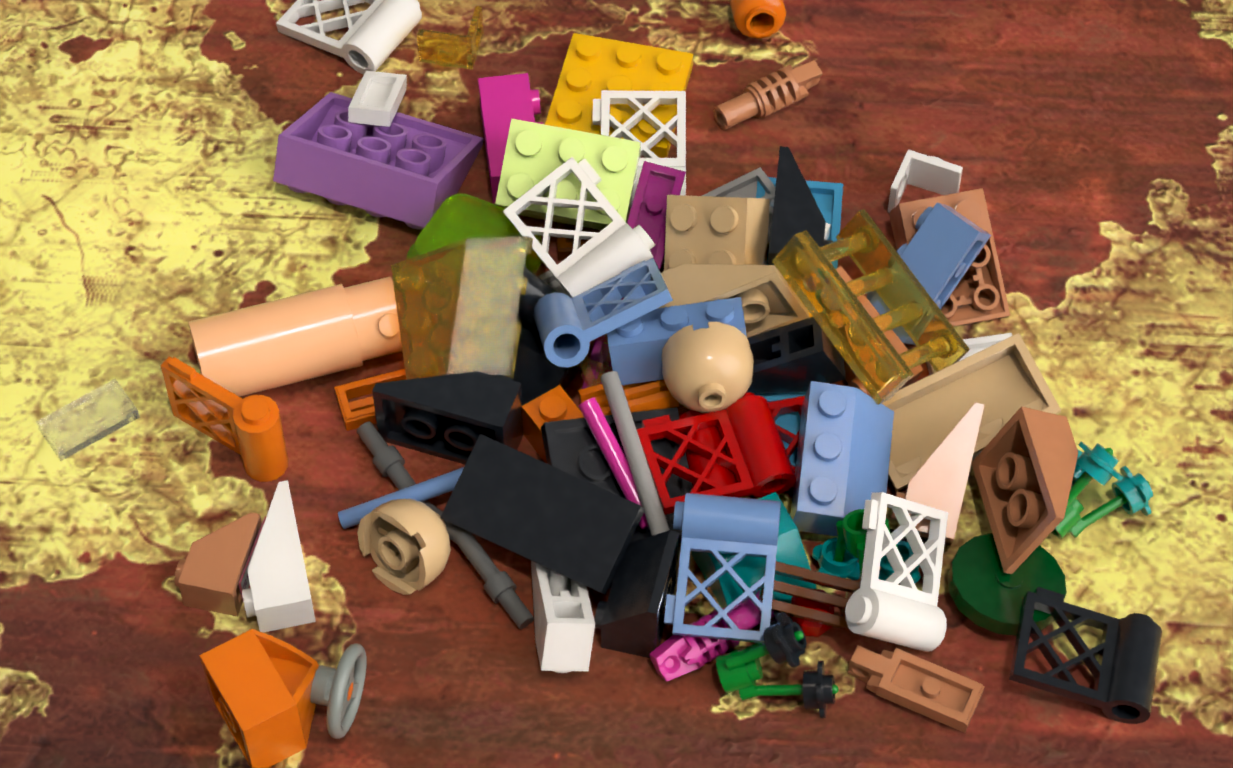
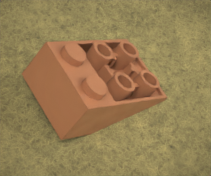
(981, 290)

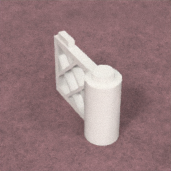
(371, 32)
(652, 99)
(604, 254)
(892, 610)

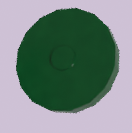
(994, 597)

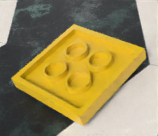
(621, 66)

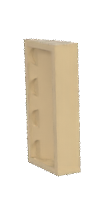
(929, 409)

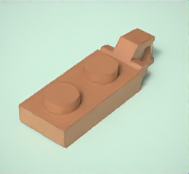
(918, 685)

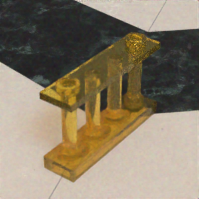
(847, 322)

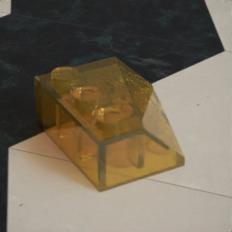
(461, 307)

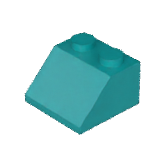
(752, 569)

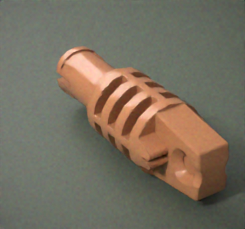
(769, 94)

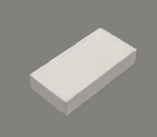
(377, 98)

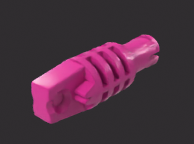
(687, 653)

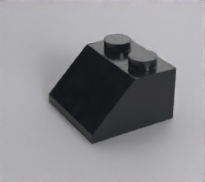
(637, 599)

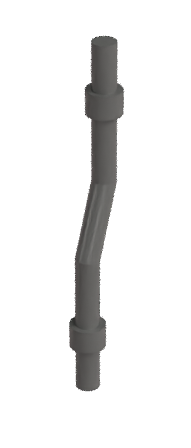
(497, 584)

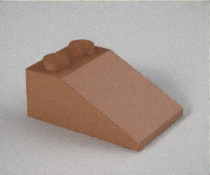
(1026, 481)

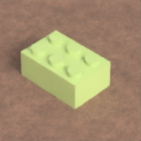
(539, 149)

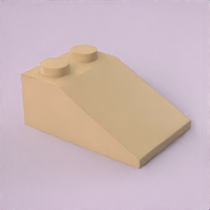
(764, 292)

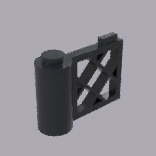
(1125, 663)

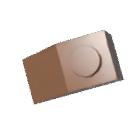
(215, 566)

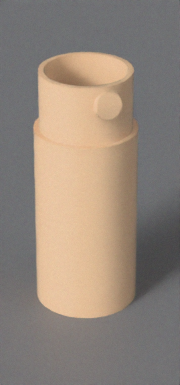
(297, 337)

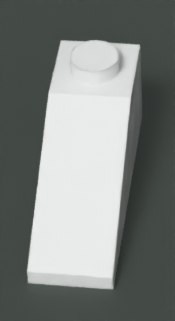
(277, 570)
(561, 621)

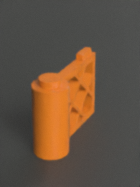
(244, 425)

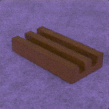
(818, 578)

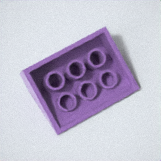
(381, 169)

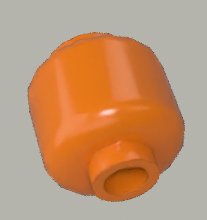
(758, 17)

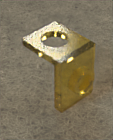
(450, 48)

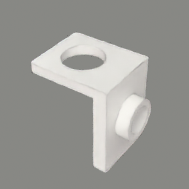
(926, 173)

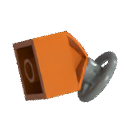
(271, 693)

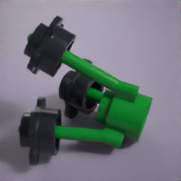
(784, 643)

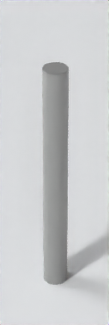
(634, 453)

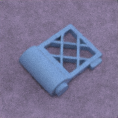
(571, 323)
(724, 527)

